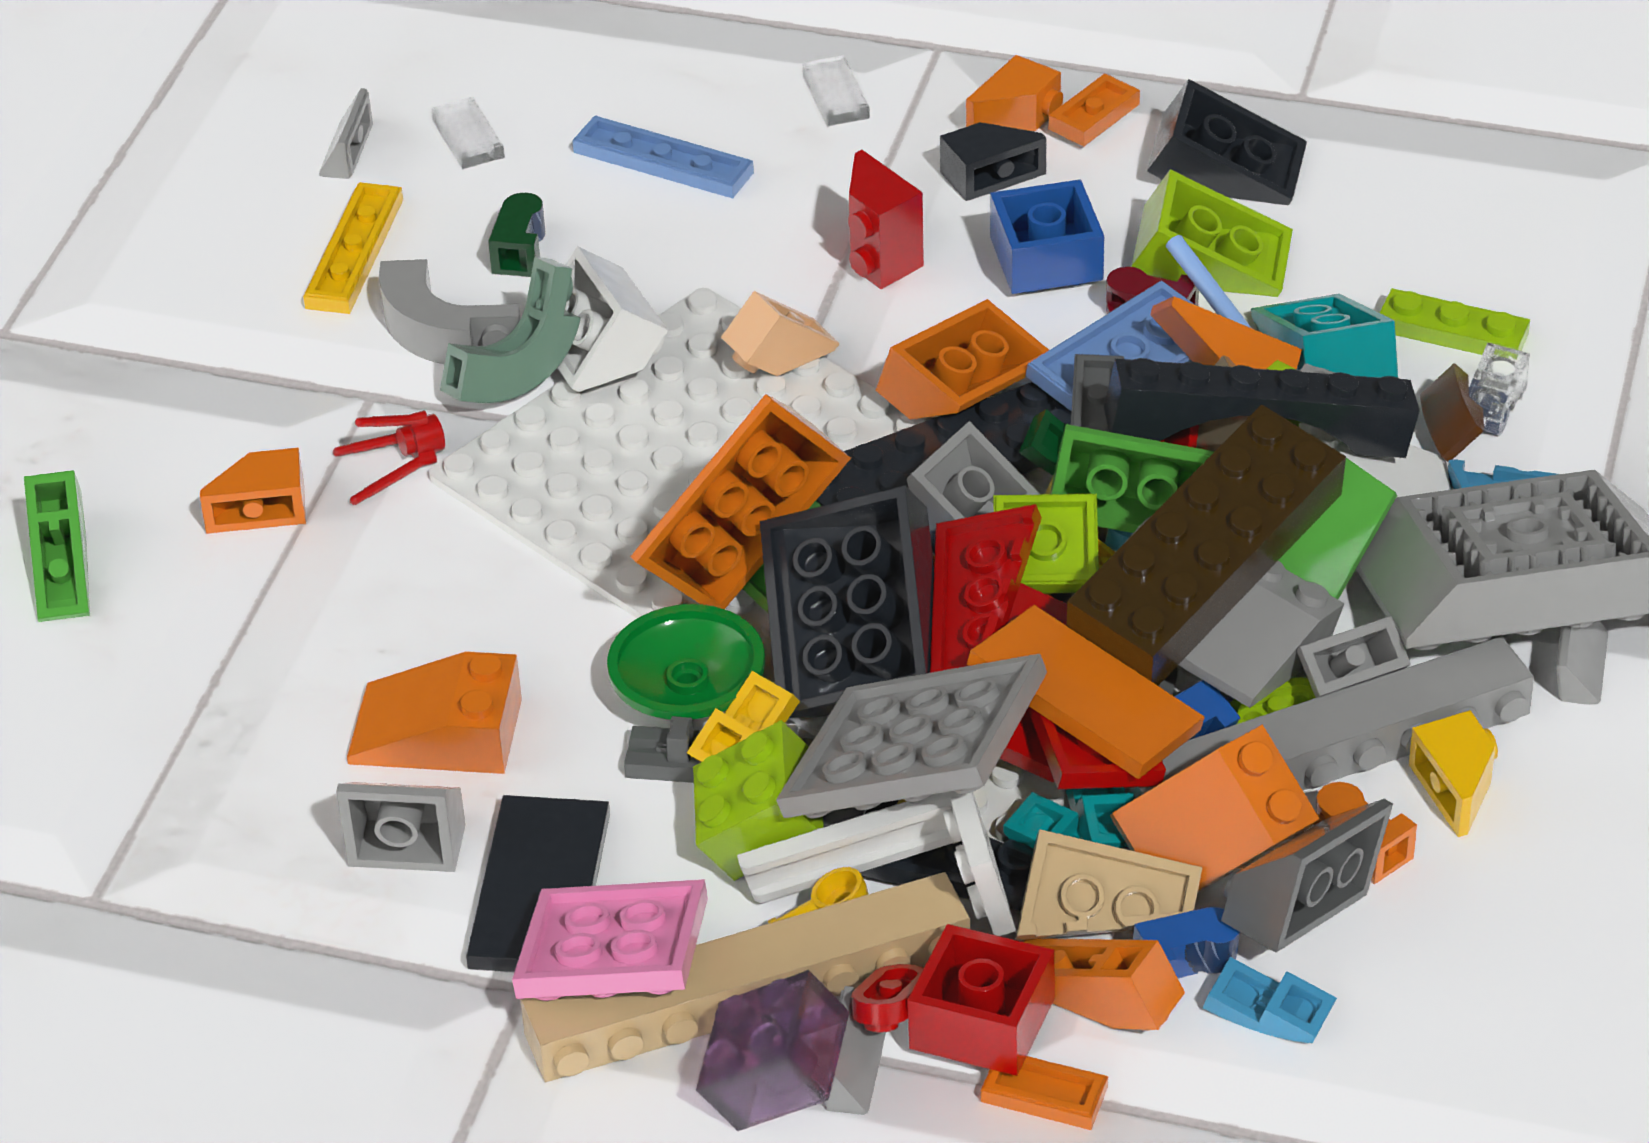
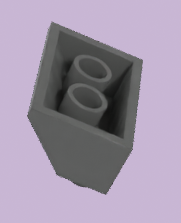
(1307, 877)

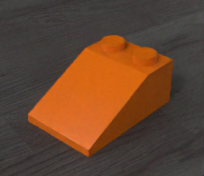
(441, 715)
(1220, 809)

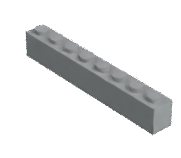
(1375, 719)

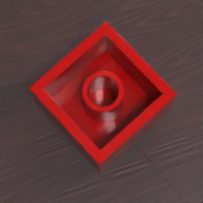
(981, 999)

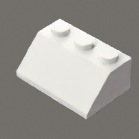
(615, 327)

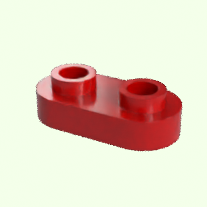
(883, 997)

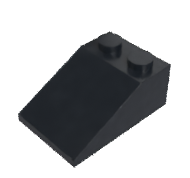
(1226, 148)

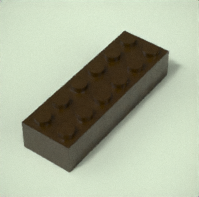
(1208, 544)

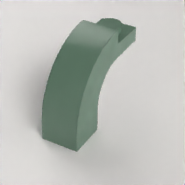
(527, 353)

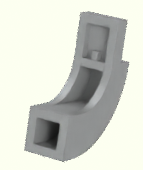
(427, 323)

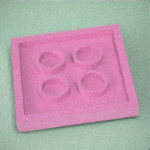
(611, 940)

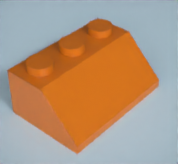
(957, 362)

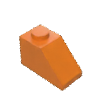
(1016, 96)
(256, 493)

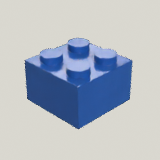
(1046, 236)

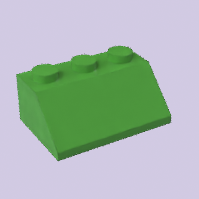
(1124, 471)
(1343, 533)

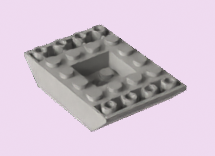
(1509, 559)

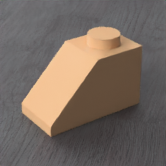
(775, 337)

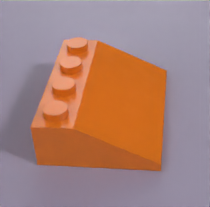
(763, 471)

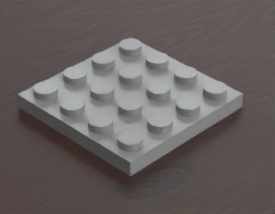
(913, 737)

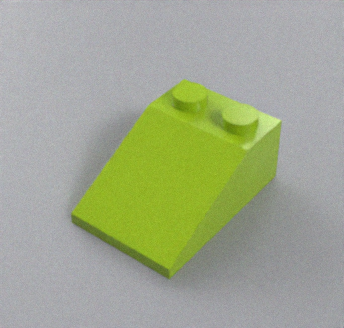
(1231, 240)

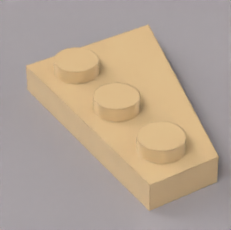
(1099, 888)

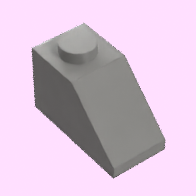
(1353, 656)

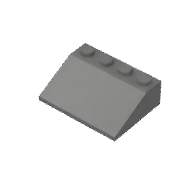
(1259, 638)

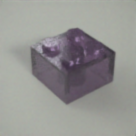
(773, 1050)

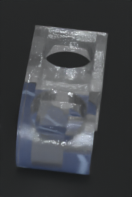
(1498, 391)

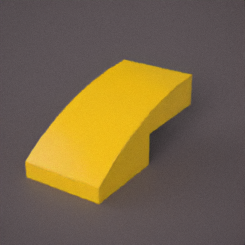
(754, 709)

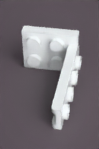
(883, 839)

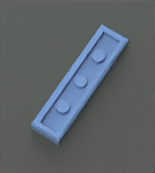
(663, 156)

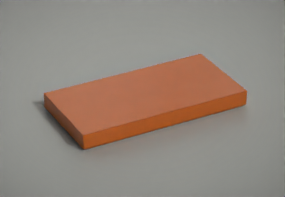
(1094, 693)

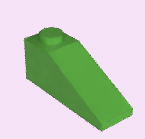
(58, 545)

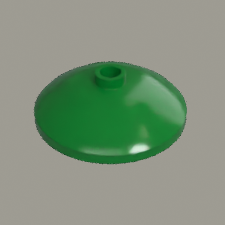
(684, 660)

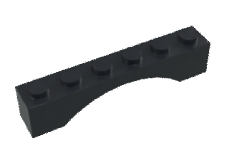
(1165, 397)

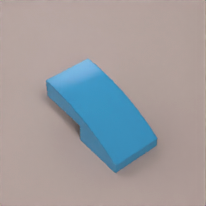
(1282, 1010)

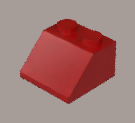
(883, 222)

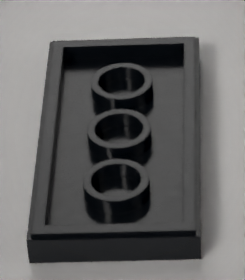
(533, 848)

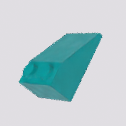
(1333, 334)

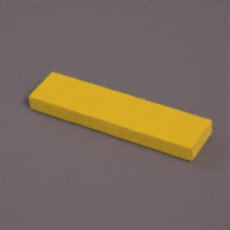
(353, 248)

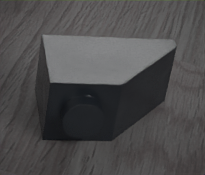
(990, 158)

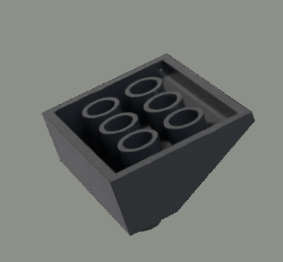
(848, 595)

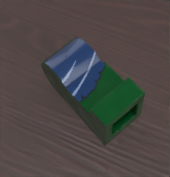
(517, 235)

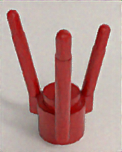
(419, 437)

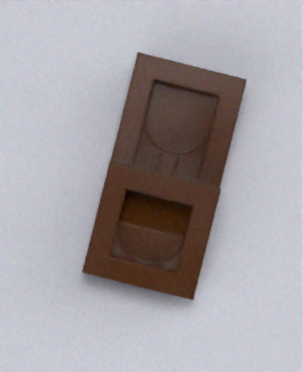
(1450, 413)

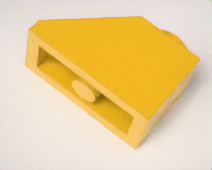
(1454, 766)

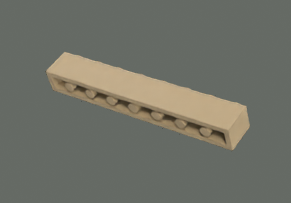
(834, 942)

